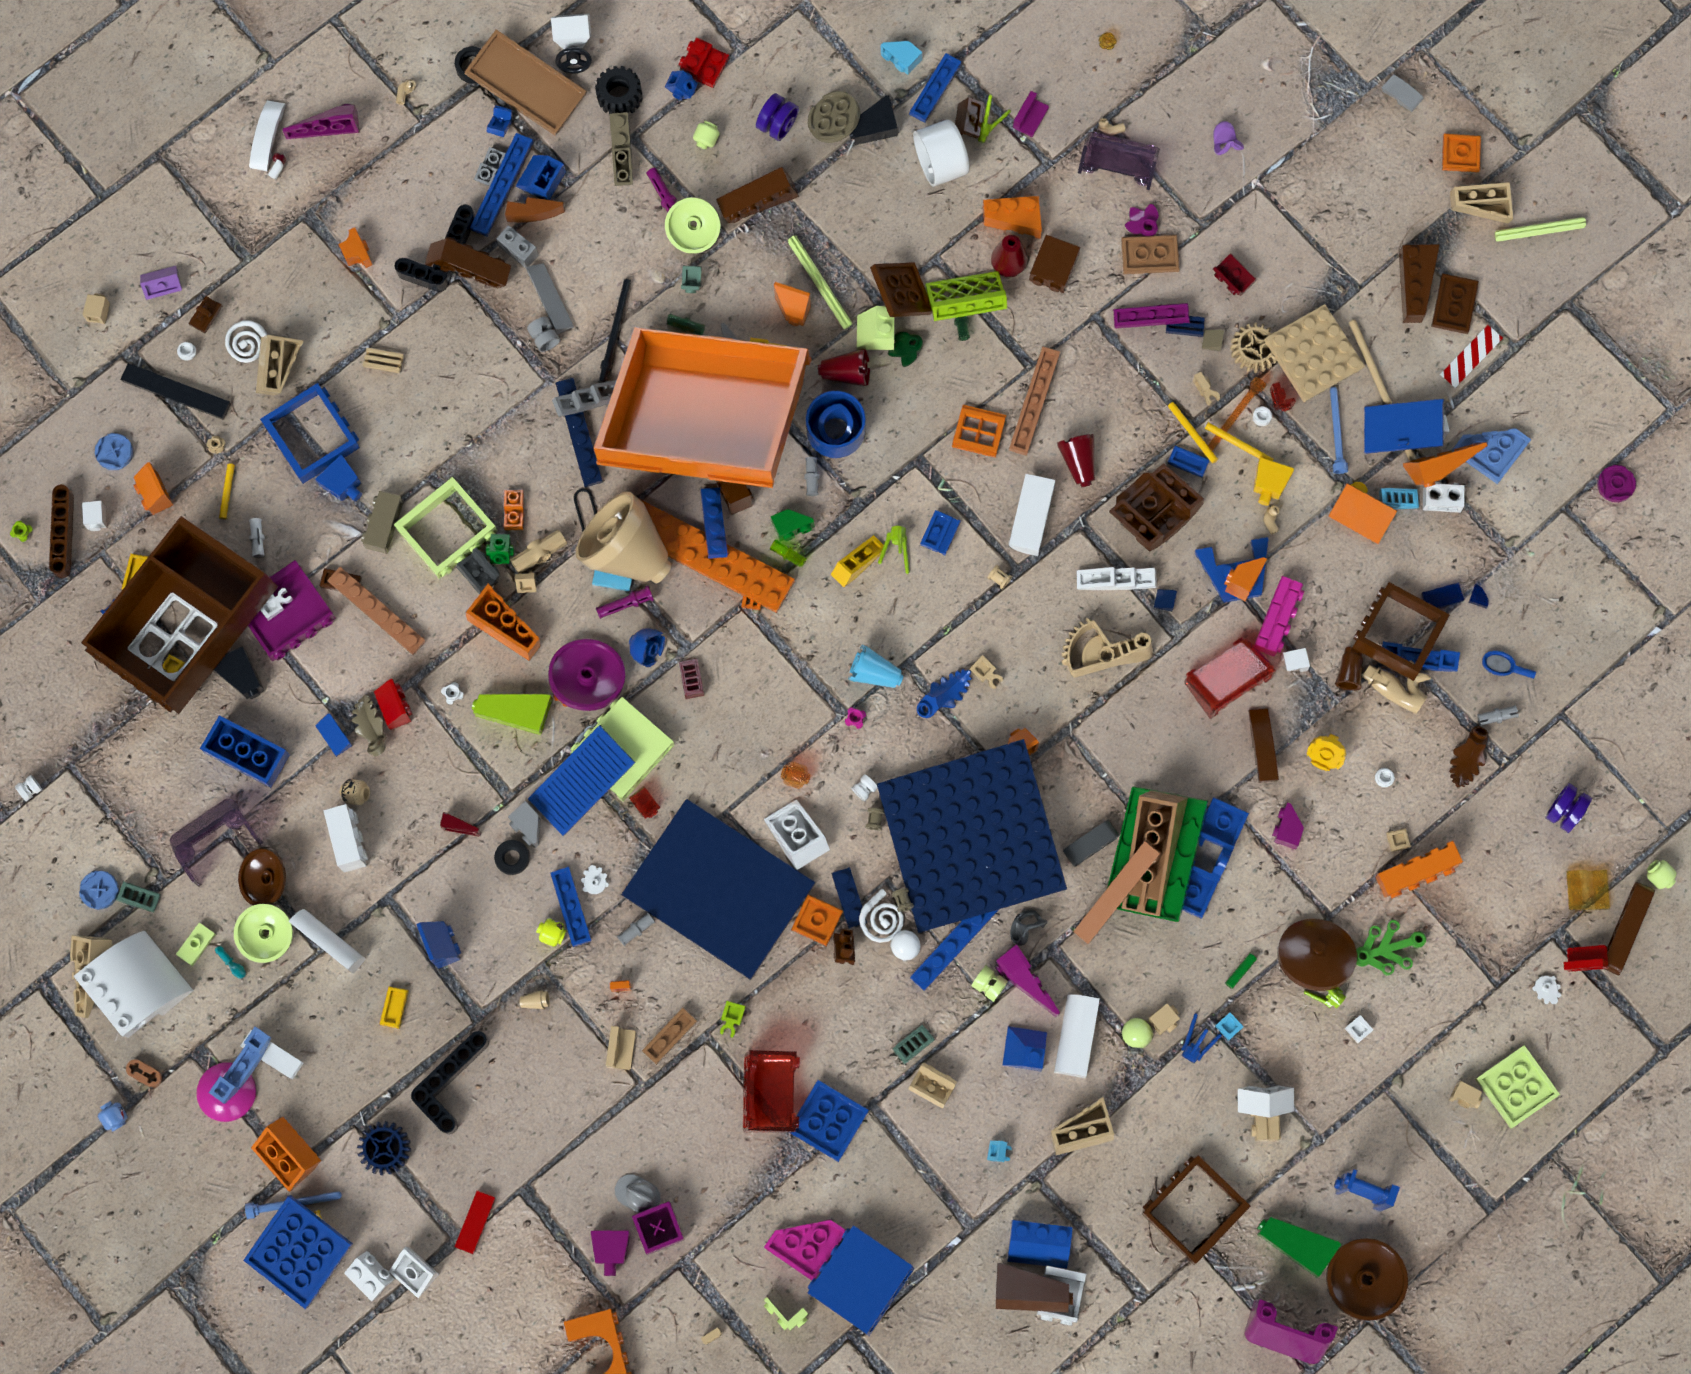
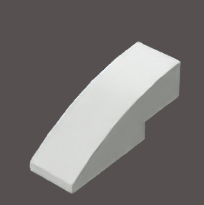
(280, 1060)

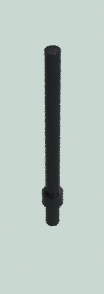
(606, 364)

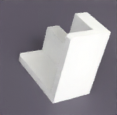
(1266, 1101)

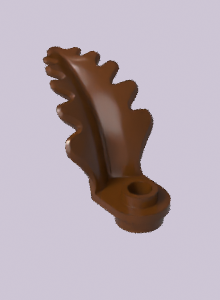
(1469, 757)

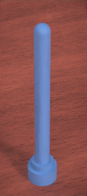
(1340, 465)
(253, 1210)

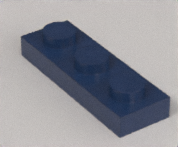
(848, 896)

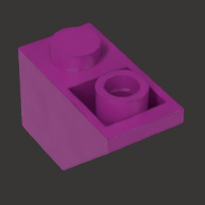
(1289, 828)

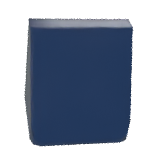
(1165, 599)

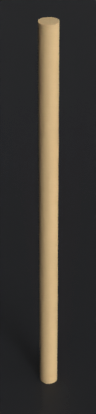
(1374, 372)

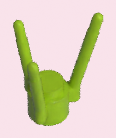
(899, 538)
(1334, 996)

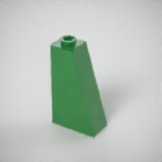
(1300, 1245)

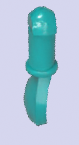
(236, 969)

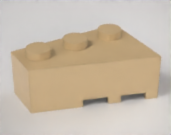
(1083, 1130)

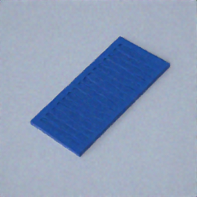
(581, 780)

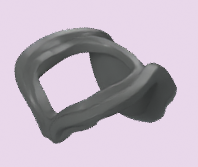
(1019, 931)

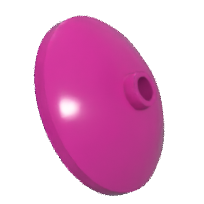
(235, 1107)

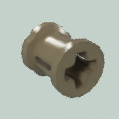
(874, 819)
(902, 899)

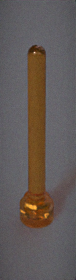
(1257, 386)

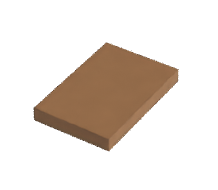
(1150, 254)

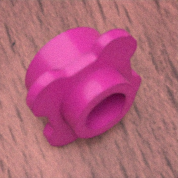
(855, 713)

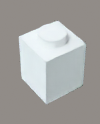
(94, 515)

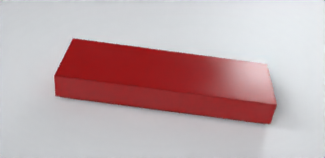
(475, 1222)

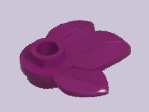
(1142, 219)

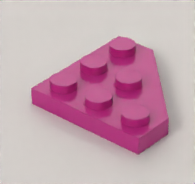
(806, 1245)

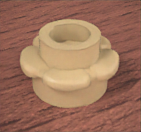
(216, 449)

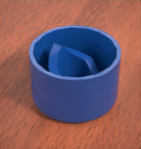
(838, 406)

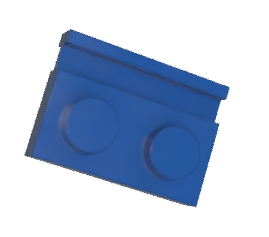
(940, 532)

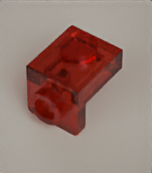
(644, 803)

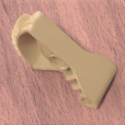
(1123, 652)

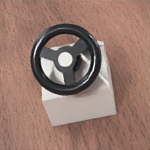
(571, 34)

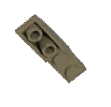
(621, 149)

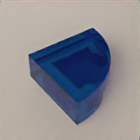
(1479, 597)

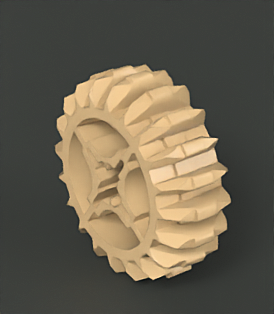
(1242, 353)

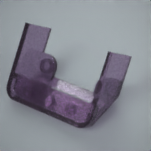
(1119, 156)
(226, 813)

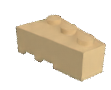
(1484, 201)
(275, 363)

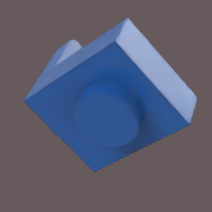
(500, 121)

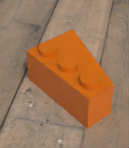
(1014, 214)

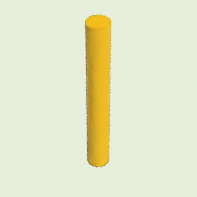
(226, 491)

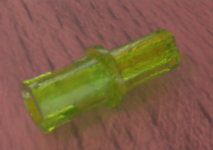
(788, 553)

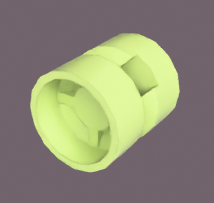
(982, 982)

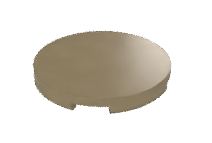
(834, 117)

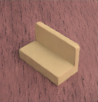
(620, 1048)

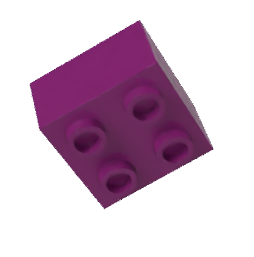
(658, 1228)

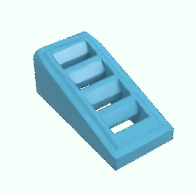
(1384, 492)

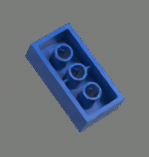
(243, 739)

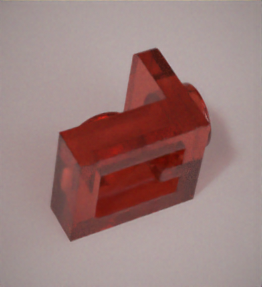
(1278, 396)

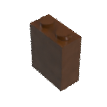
(1054, 264)

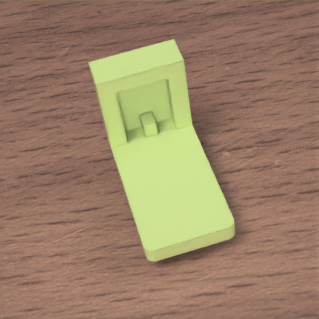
(797, 1320)

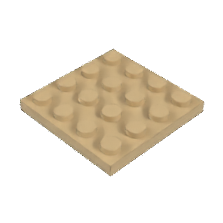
(1314, 353)

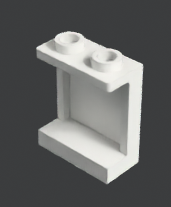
(1076, 1282)

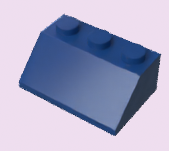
(1039, 1244)

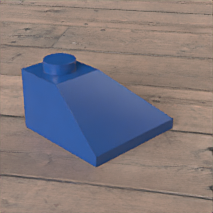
(1024, 1048)

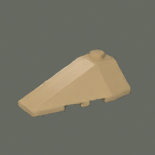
(82, 952)

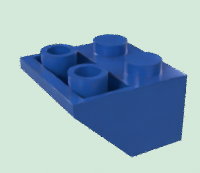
(542, 176)

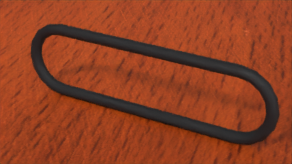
(577, 508)

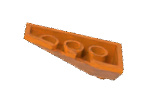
(1431, 469)

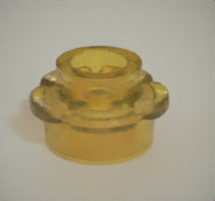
(1107, 37)

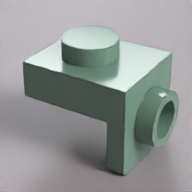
(691, 278)

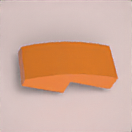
(513, 509)

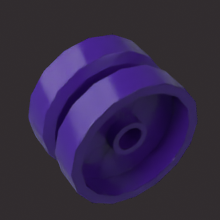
(777, 117)
(1567, 807)

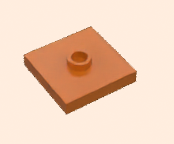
(1461, 153)
(817, 920)

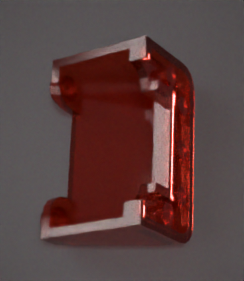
(1229, 676)
(769, 1091)

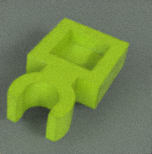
(732, 1016)

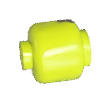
(551, 932)

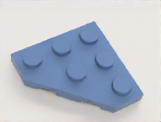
(1500, 453)

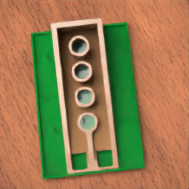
(1172, 827)

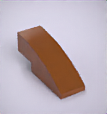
(533, 210)

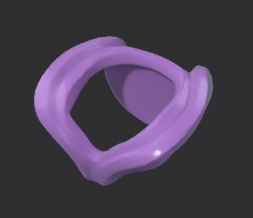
(1225, 133)

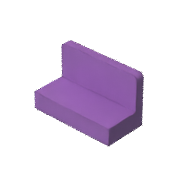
(160, 282)

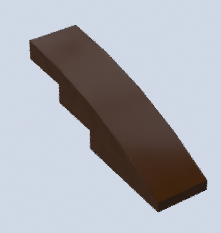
(1263, 745)

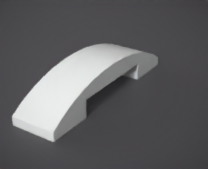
(265, 135)

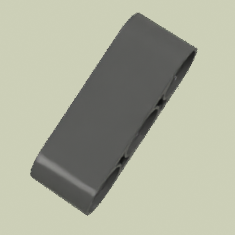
(1091, 843)

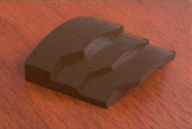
(1156, 507)

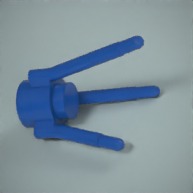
(1192, 1051)

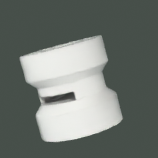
(864, 787)
(27, 792)

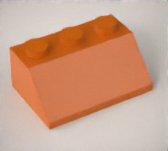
(285, 1153)

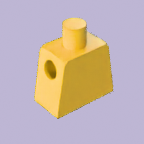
(1271, 480)

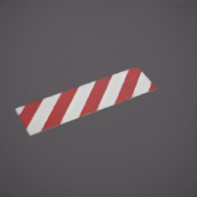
(1471, 356)

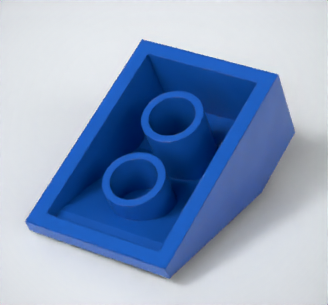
(439, 943)

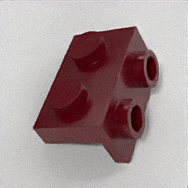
(1234, 275)

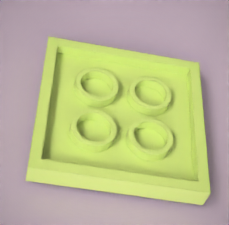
(1517, 1087)

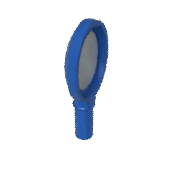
(1504, 665)

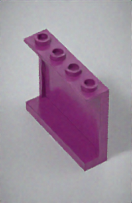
(299, 618)

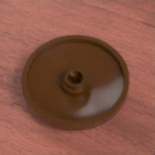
(1317, 954)
(1367, 1279)

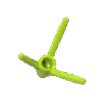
(985, 127)

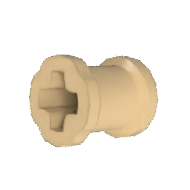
(999, 577)

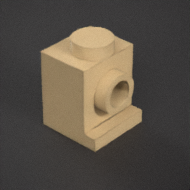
(1466, 1095)

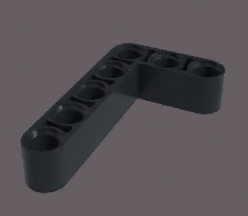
(434, 272)
(446, 1079)

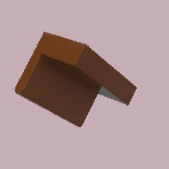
(969, 117)

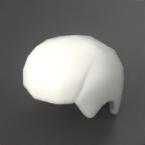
(905, 945)

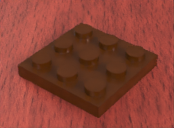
(901, 289)

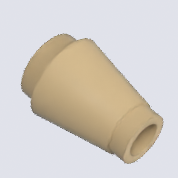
(535, 1000)

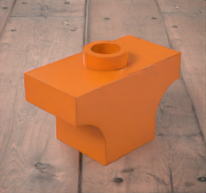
(355, 249)

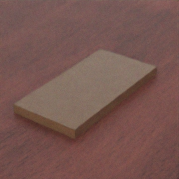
(525, 82)

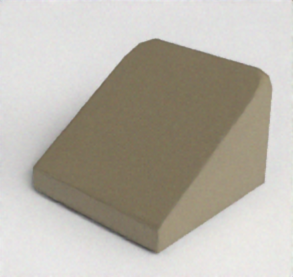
(1213, 339)

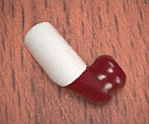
(278, 165)

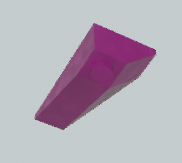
(331, 122)
(1017, 971)

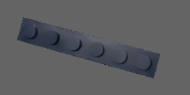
(580, 439)

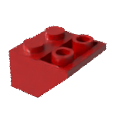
(391, 702)

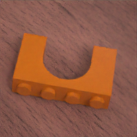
(602, 1325)

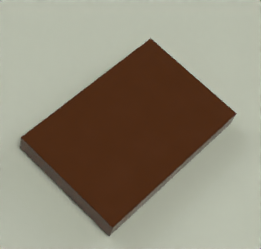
(1454, 303)

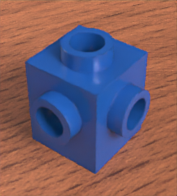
(681, 85)

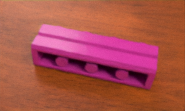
(1278, 616)

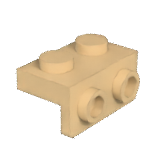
(932, 1085)

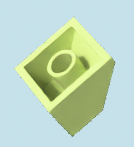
(875, 329)

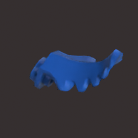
(944, 694)

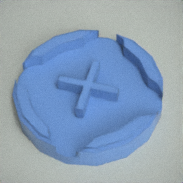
(114, 451)
(99, 890)

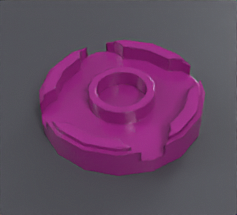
(1616, 483)

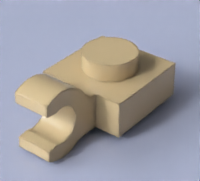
(1203, 385)

